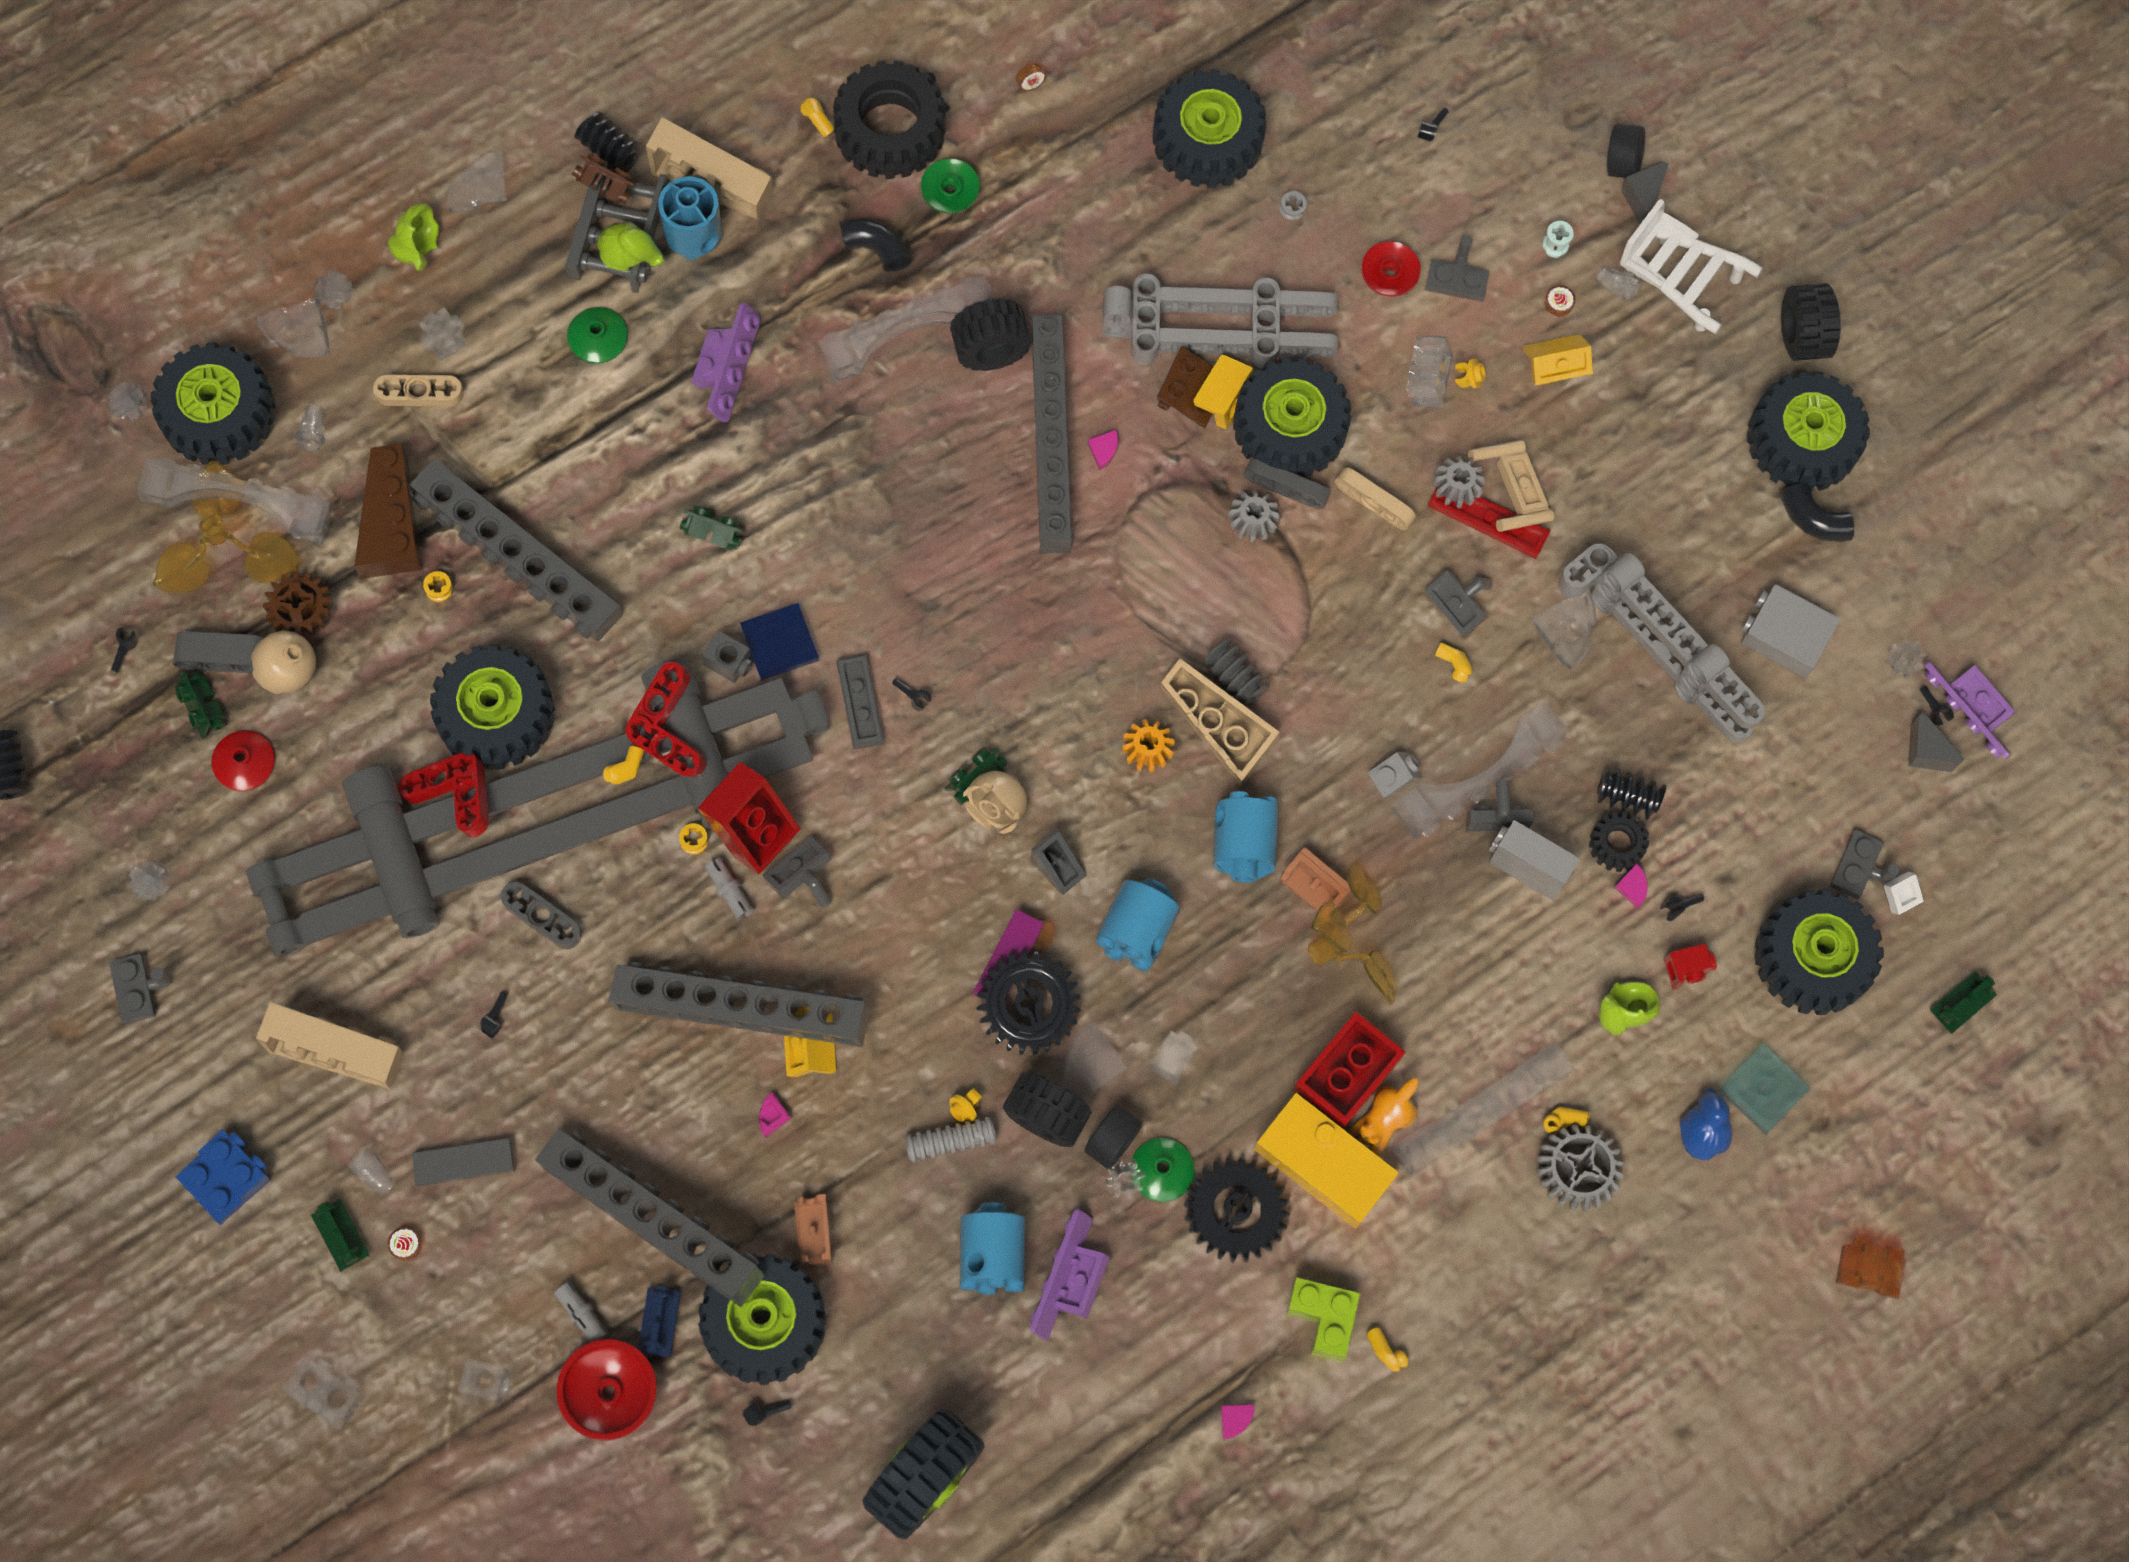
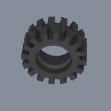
(1606, 854)

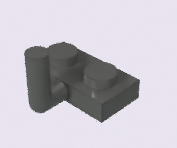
(1457, 278)
(1457, 601)
(1486, 819)
(1858, 865)
(799, 868)
(134, 987)

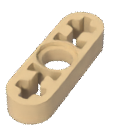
(396, 399)
(1375, 498)

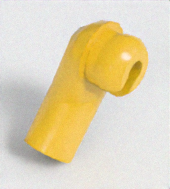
(813, 110)
(1458, 659)
(624, 770)
(1564, 1118)
(1382, 1350)

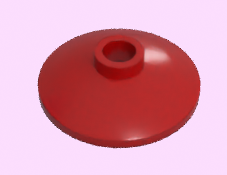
(1395, 258)
(252, 770)

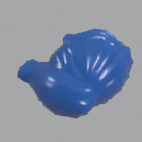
(1707, 1127)

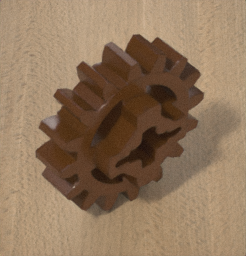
(286, 598)

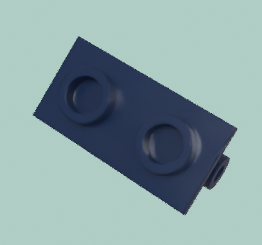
(659, 1321)

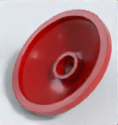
(588, 1374)

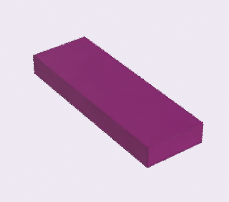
(1019, 935)

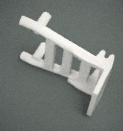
(1671, 235)

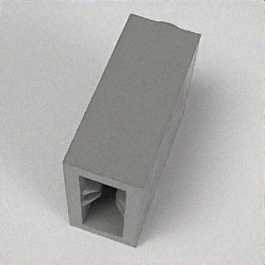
(1789, 630)
(1532, 859)

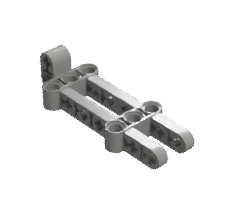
(1122, 320)
(1616, 585)

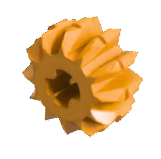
(1156, 738)

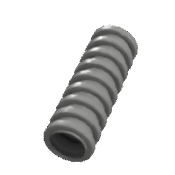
(950, 1139)

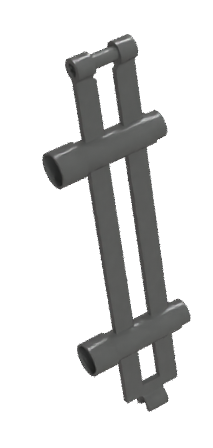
(390, 836)

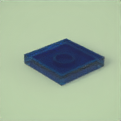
(779, 641)

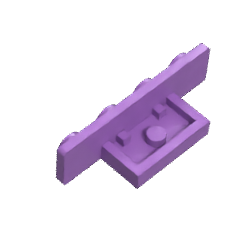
(725, 360)
(1979, 701)
(1072, 1279)

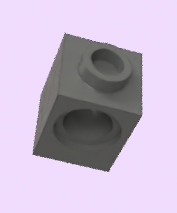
(721, 646)

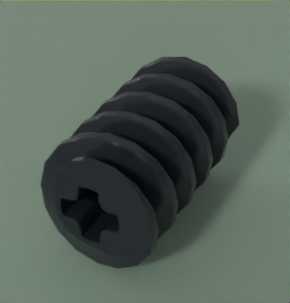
(607, 142)
(8, 768)
(1629, 792)

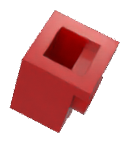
(1689, 965)

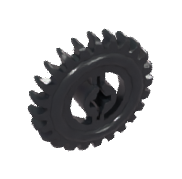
(1041, 1031)
(1255, 1185)

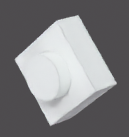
(1903, 893)

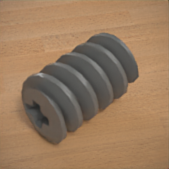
(1234, 674)

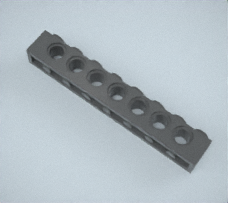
(1051, 434)
(438, 480)
(847, 1030)
(734, 1284)

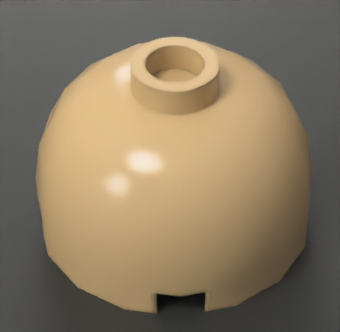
(283, 662)
(996, 800)

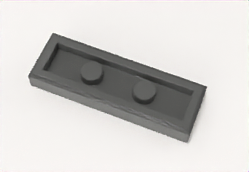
(860, 702)
(463, 1162)

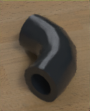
(878, 238)
(1813, 518)

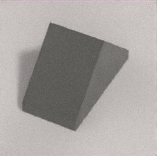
(1643, 188)
(1931, 748)
(1057, 862)

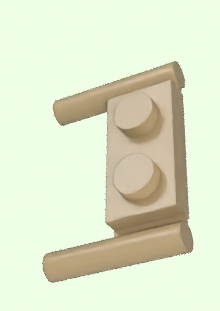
(1520, 483)

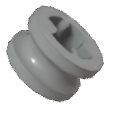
(1286, 211)

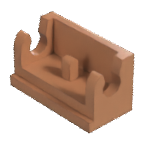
(1314, 881)
(813, 1231)

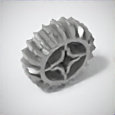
(1593, 1173)

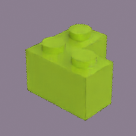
(1332, 1311)

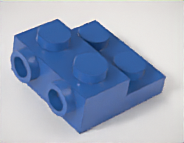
(223, 1176)

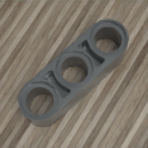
(214, 651)

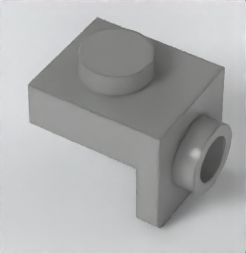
(1395, 773)

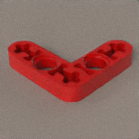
(654, 722)
(456, 781)

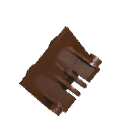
(620, 179)
(1183, 384)

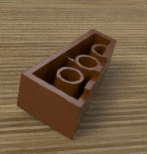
(388, 521)

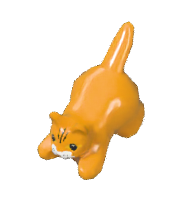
(1389, 1112)

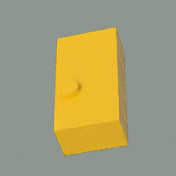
(1325, 1161)

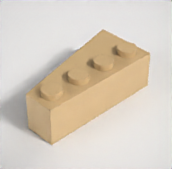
(683, 154)
(1223, 723)
(329, 1046)

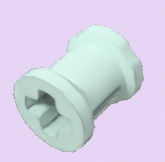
(1550, 239)

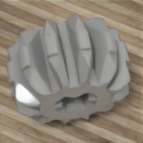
(1460, 473)
(1249, 524)

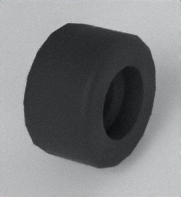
(1625, 150)
(1113, 1137)

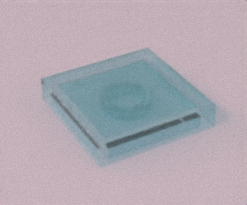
(1764, 1089)

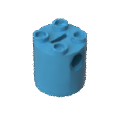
(690, 217)
(1245, 836)
(1138, 922)
(992, 1250)

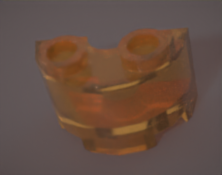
(1872, 1268)

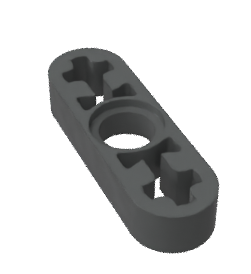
(1287, 484)
(554, 935)

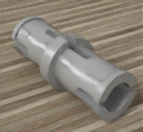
(729, 889)
(581, 1313)

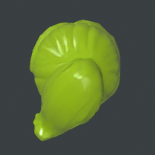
(414, 236)
(627, 246)
(1628, 1006)

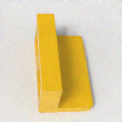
(1559, 359)
(1222, 389)
(808, 1055)

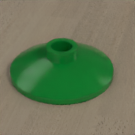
(954, 175)
(601, 346)
(1168, 1185)

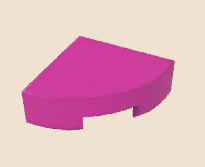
(1104, 448)
(1634, 886)
(772, 1115)
(1235, 1419)

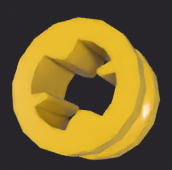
(446, 590)
(685, 834)

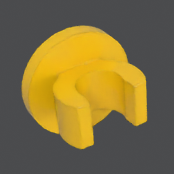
(1474, 374)
(964, 1107)

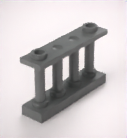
(587, 232)

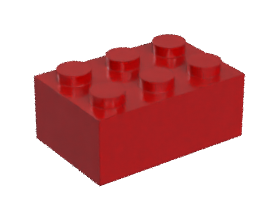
(749, 818)
(1349, 1070)

